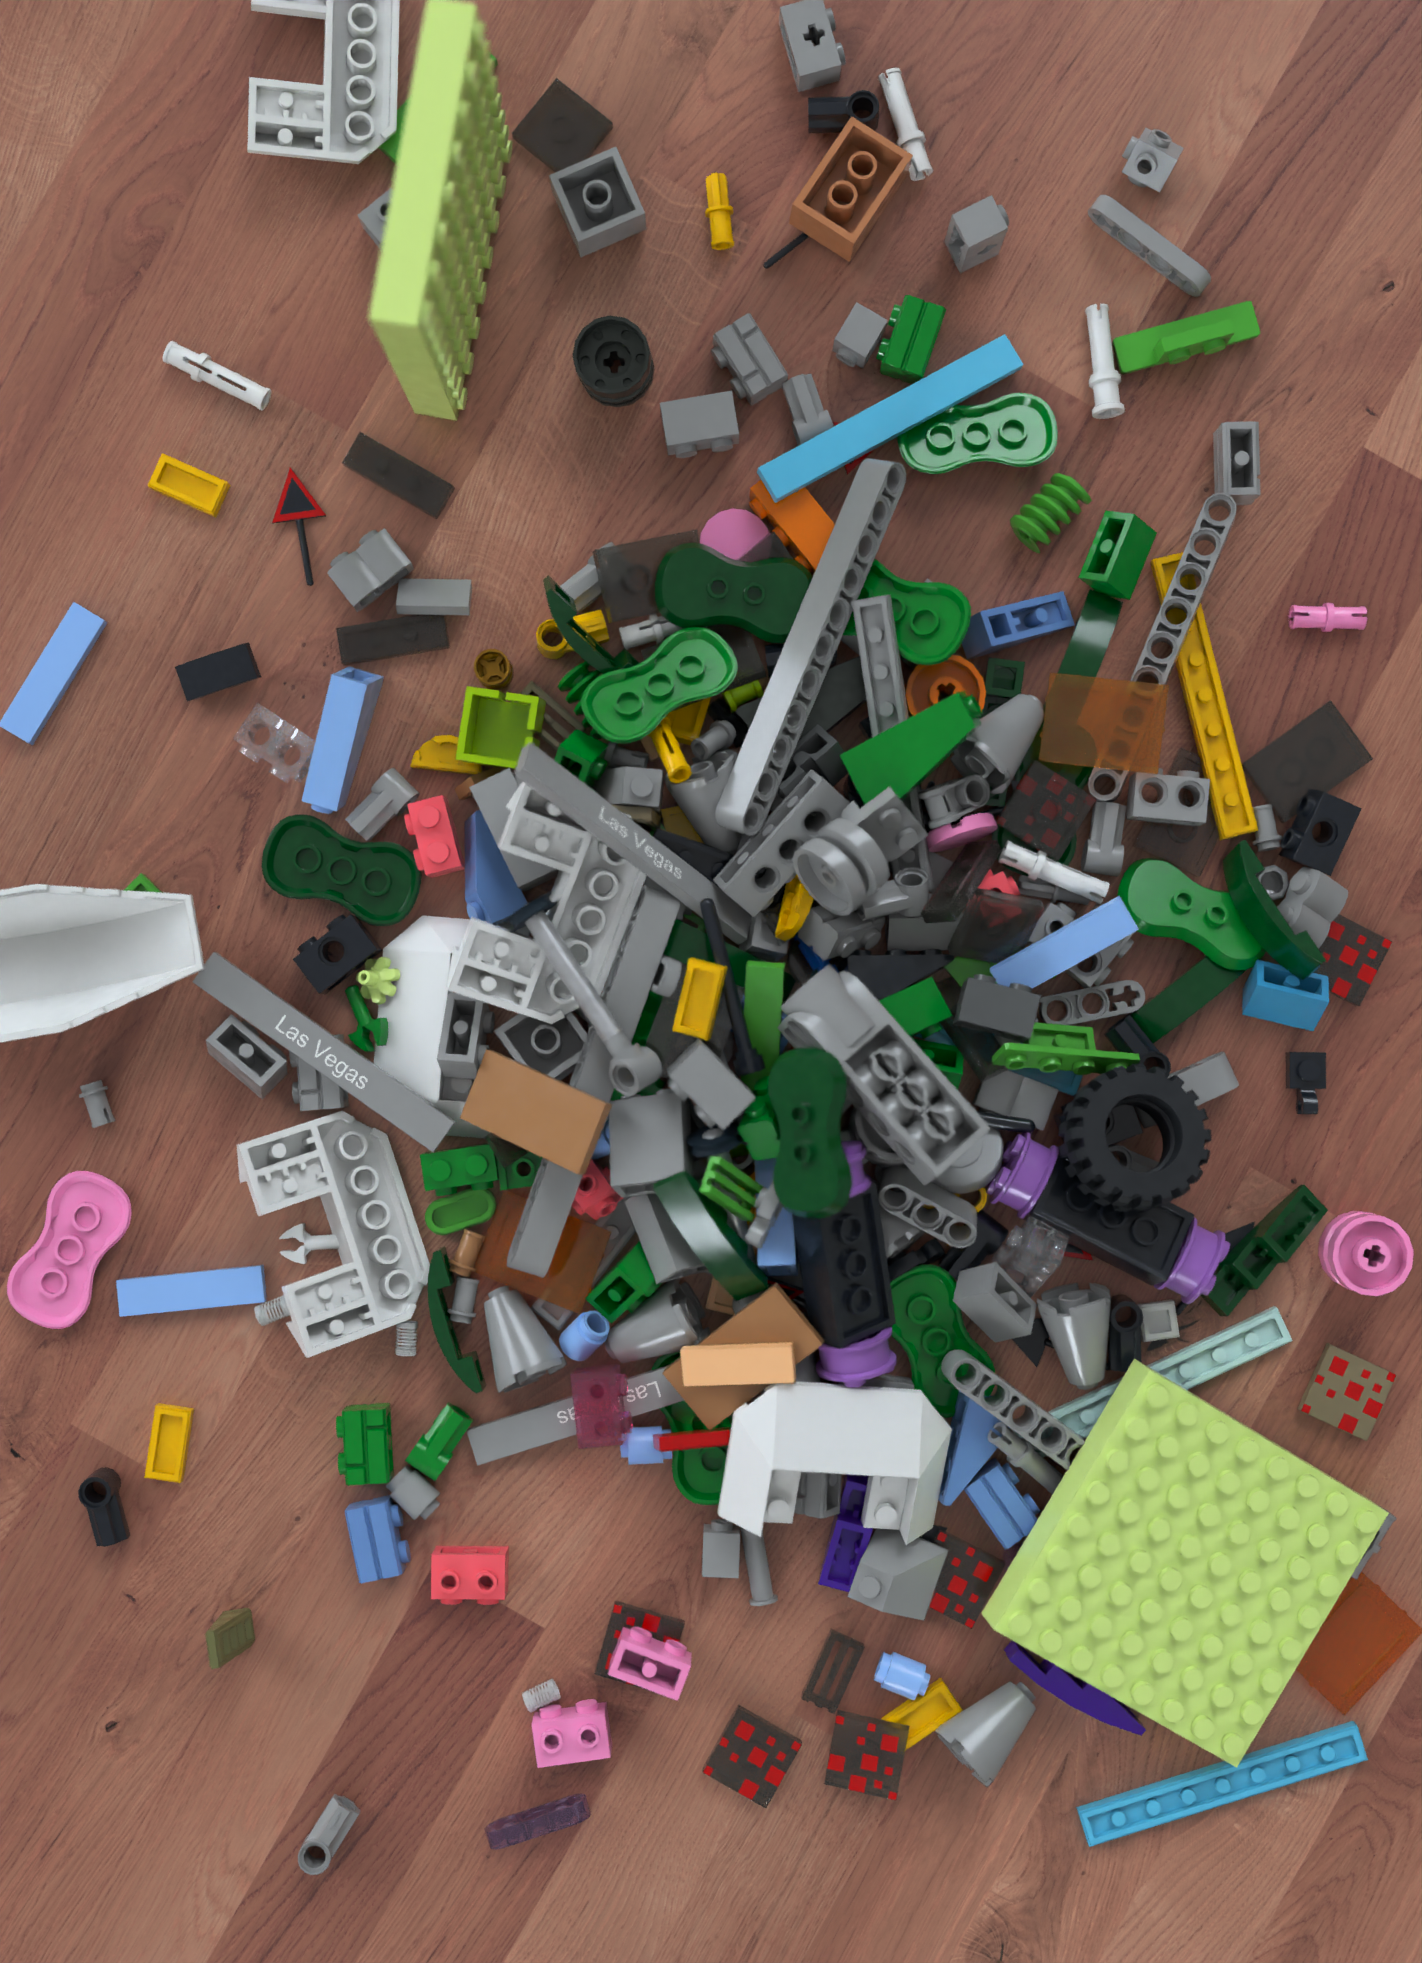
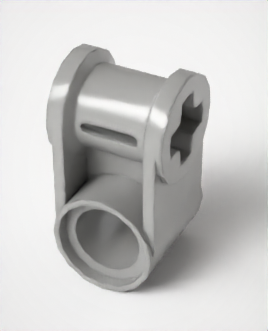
(954, 798)

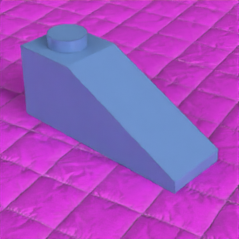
(1016, 624)
(488, 881)
(967, 1447)

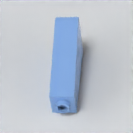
(341, 738)
(779, 1250)

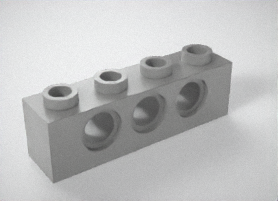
(763, 848)

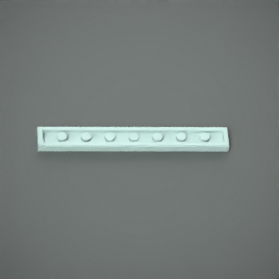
(1185, 1367)

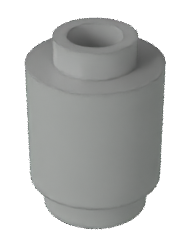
(414, 1493)

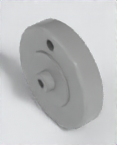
(975, 1166)

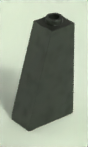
(838, 698)

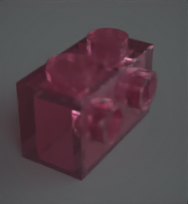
(600, 1406)

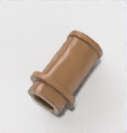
(467, 1253)

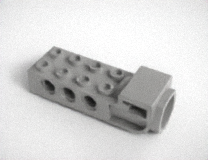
(884, 1072)

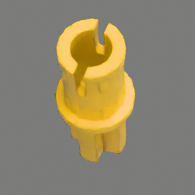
(719, 211)

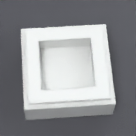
(1159, 1321)

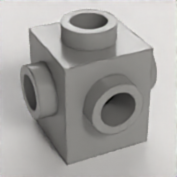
(1150, 158)

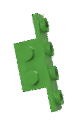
(1186, 337)
(1061, 1048)

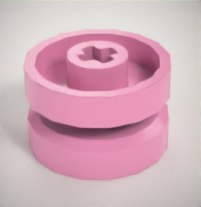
(1387, 1256)

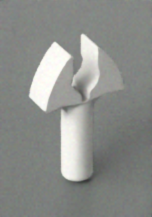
(316, 1242)

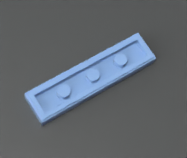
(53, 673)
(1067, 946)
(191, 1290)

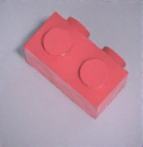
(435, 835)
(469, 1574)

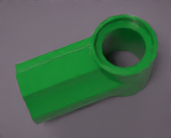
(436, 1447)

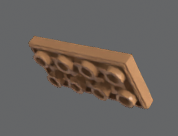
(536, 1111)
(764, 1320)

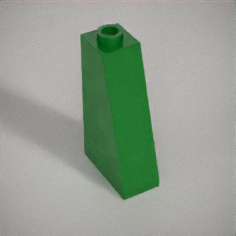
(912, 748)

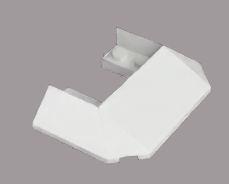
(359, 89)
(593, 908)
(418, 1012)
(366, 1212)
(836, 1430)

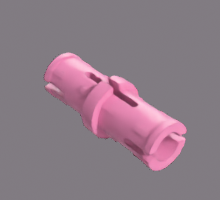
(1327, 617)

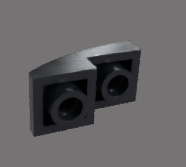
(218, 671)

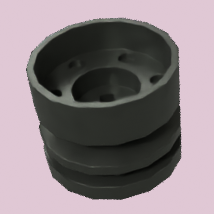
(597, 348)

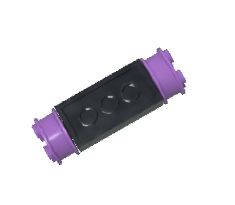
(1152, 1245)
(849, 1282)

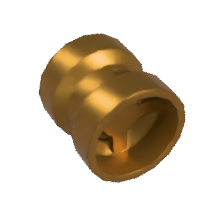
(488, 665)

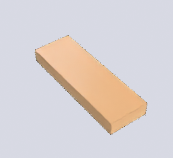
(738, 1364)

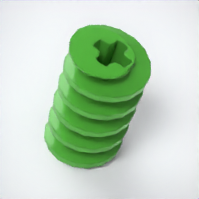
(1047, 510)

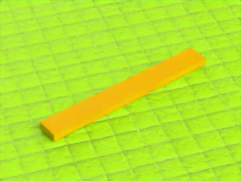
(1208, 712)

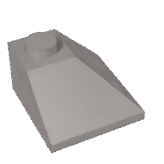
(898, 1575)

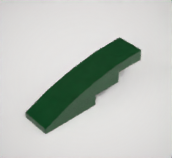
(709, 1236)
(1263, 1248)

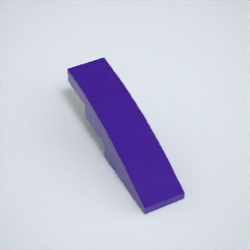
(847, 1536)
(1074, 1690)

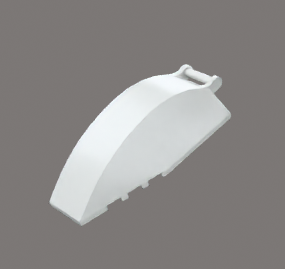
(87, 953)

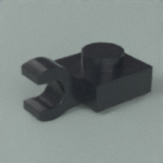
(1306, 1073)

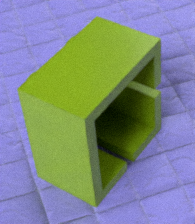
(496, 729)

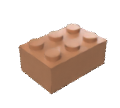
(850, 189)

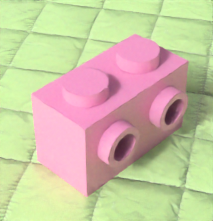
(650, 1662)
(571, 1733)

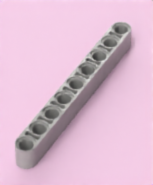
(1177, 597)

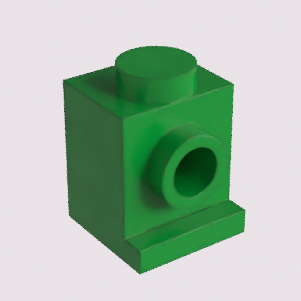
(511, 1178)

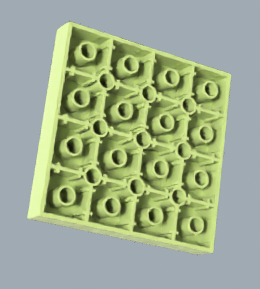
(442, 211)
(1184, 1564)

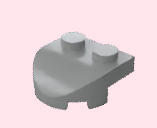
(887, 823)

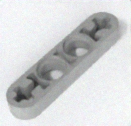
(1149, 245)
(1074, 1008)

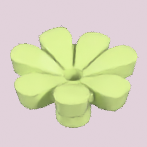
(377, 980)

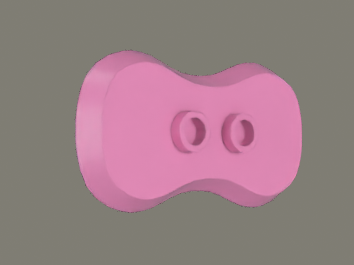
(81, 1224)

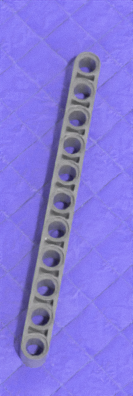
(810, 646)
(625, 998)

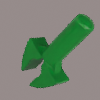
(365, 1023)

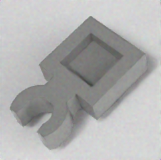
(767, 1214)

